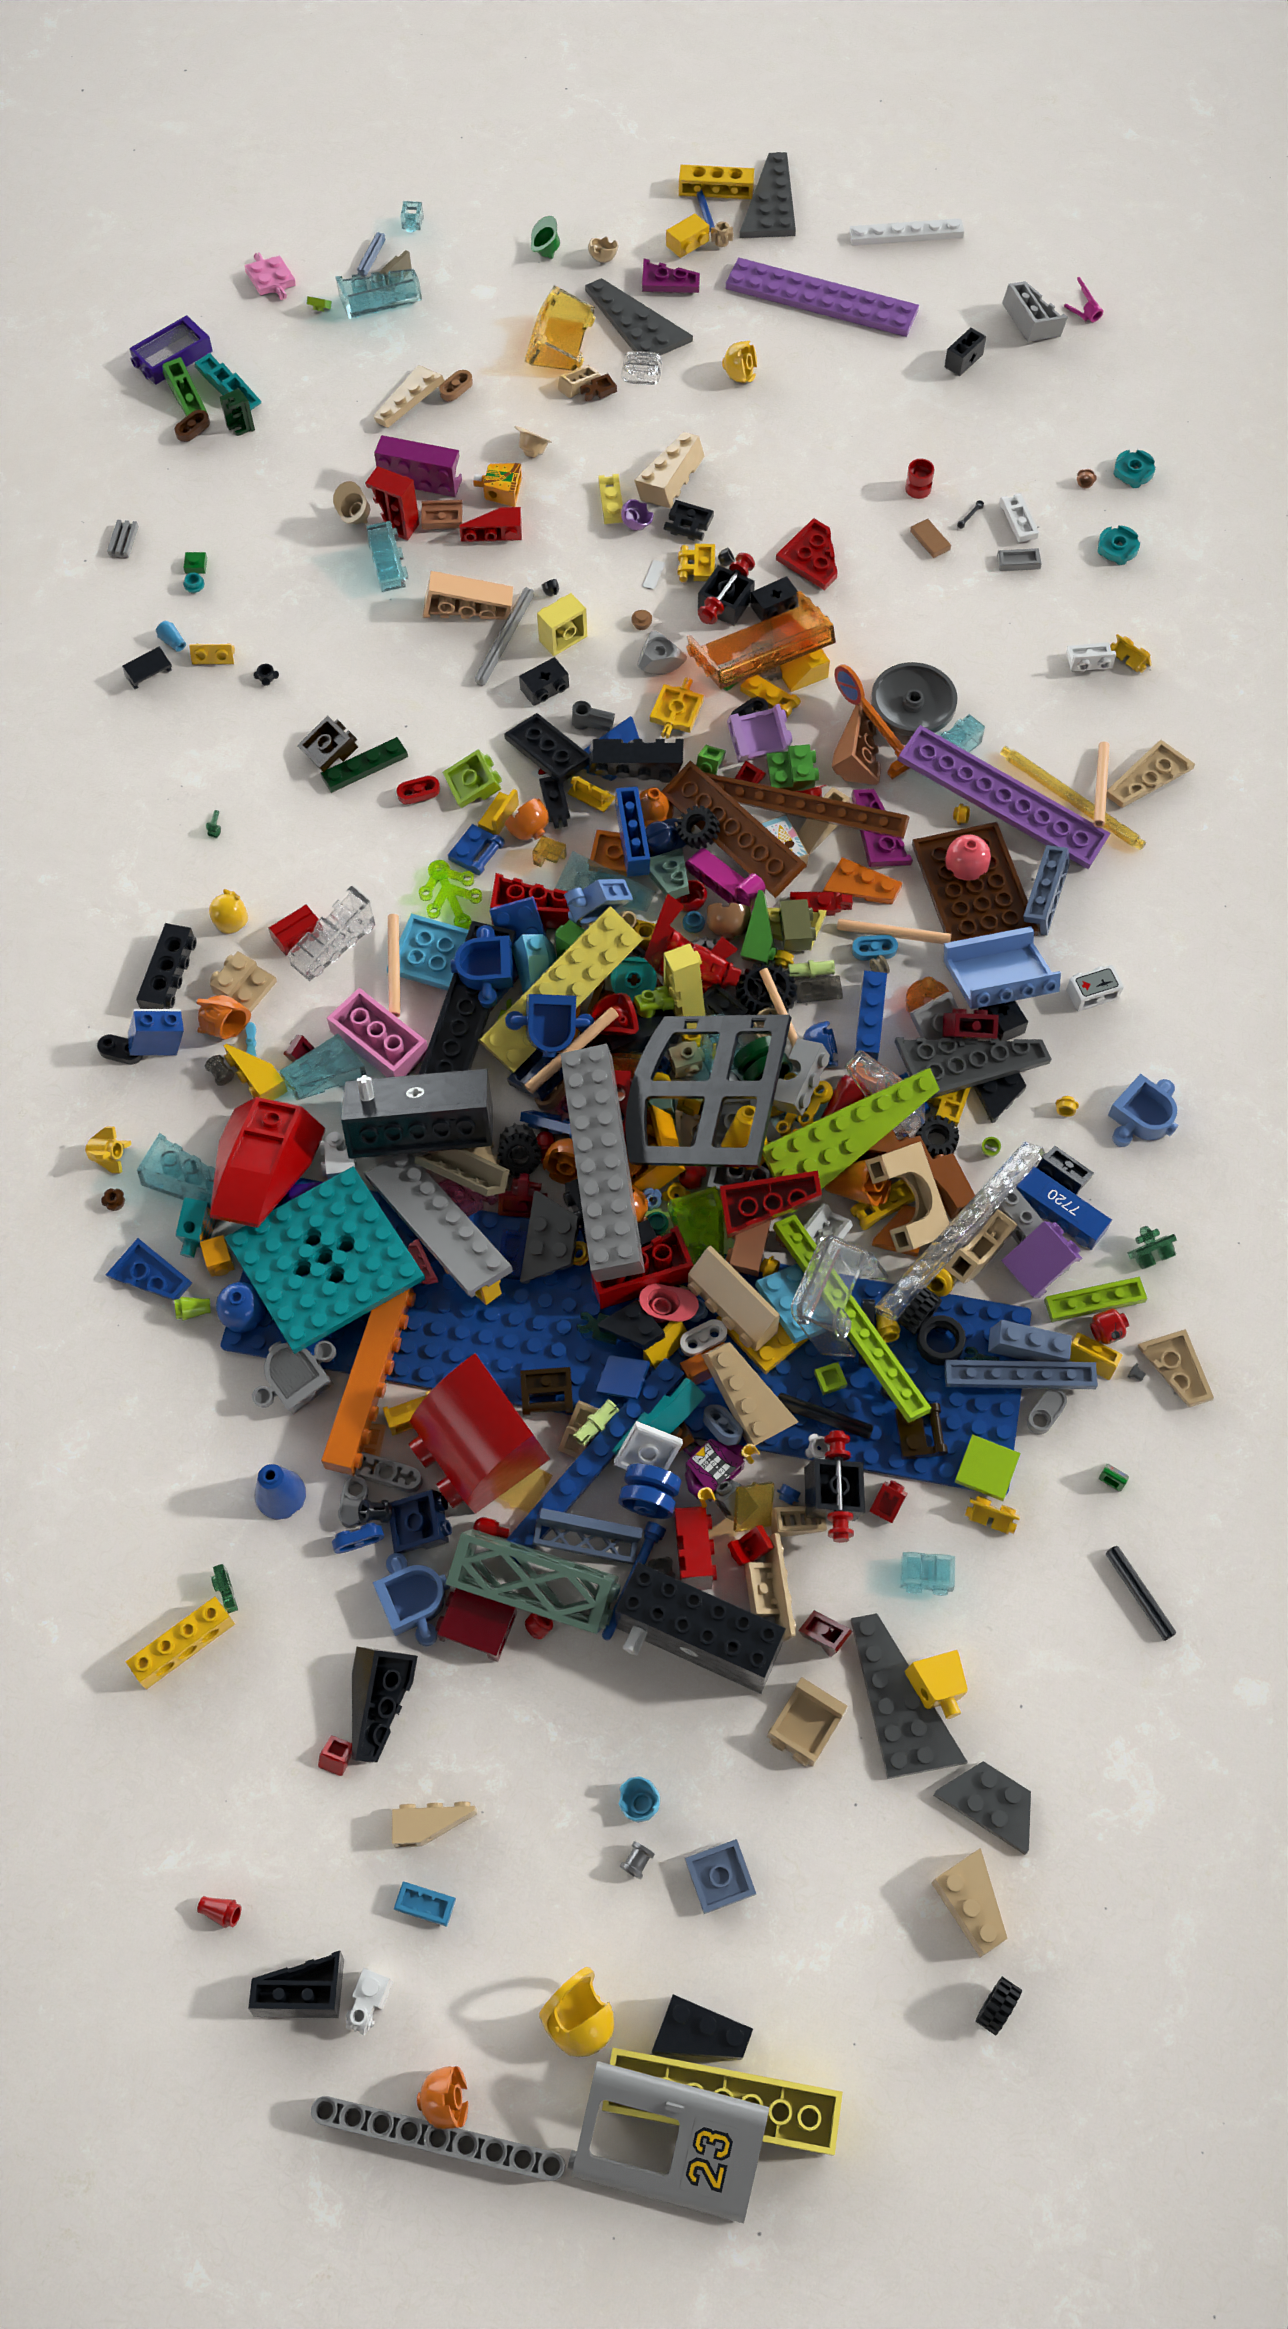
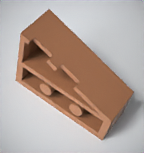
(749, 1249)

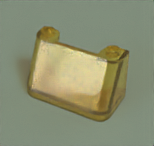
(560, 331)

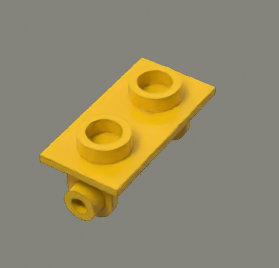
(212, 653)
(1137, 657)
(590, 794)
(1002, 1516)

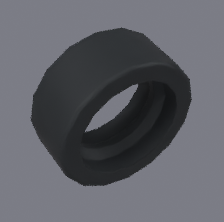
(949, 1324)

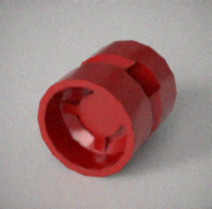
(919, 478)

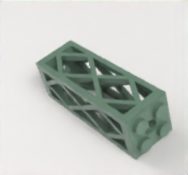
(569, 1614)

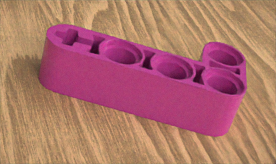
(723, 879)

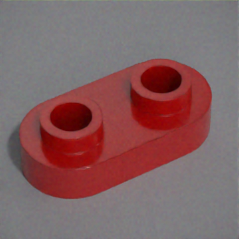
(418, 789)

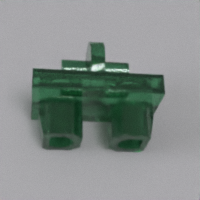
(1163, 1245)

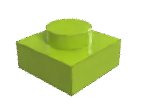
(319, 304)
(830, 1378)

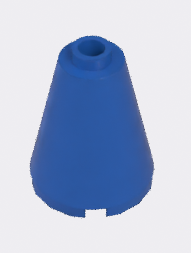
(279, 1492)

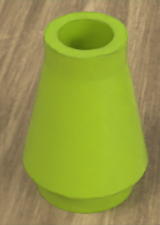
(191, 1307)

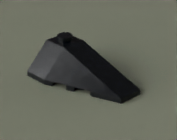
(377, 1691)

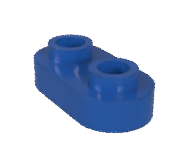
(348, 1541)

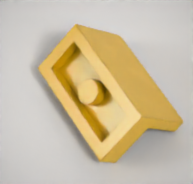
(498, 812)

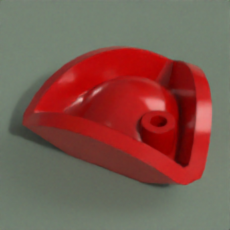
(627, 1020)

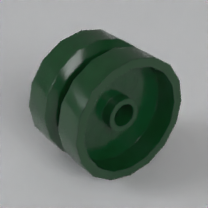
(752, 1058)

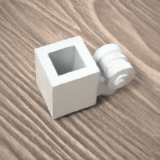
(335, 1155)
(369, 1993)

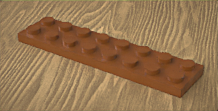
(740, 833)

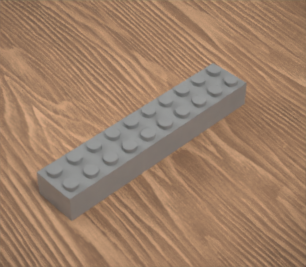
(602, 1163)

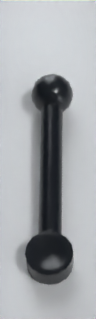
(979, 505)

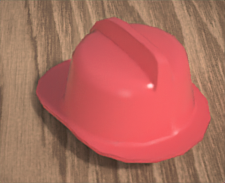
(668, 1303)

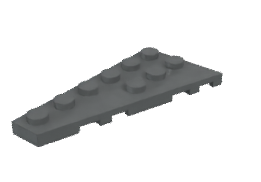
(772, 204)

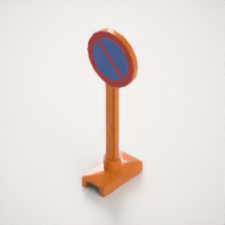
(853, 692)

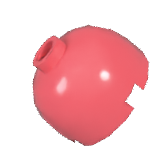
(968, 857)

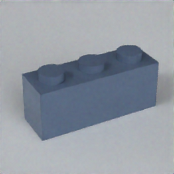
(1028, 1342)

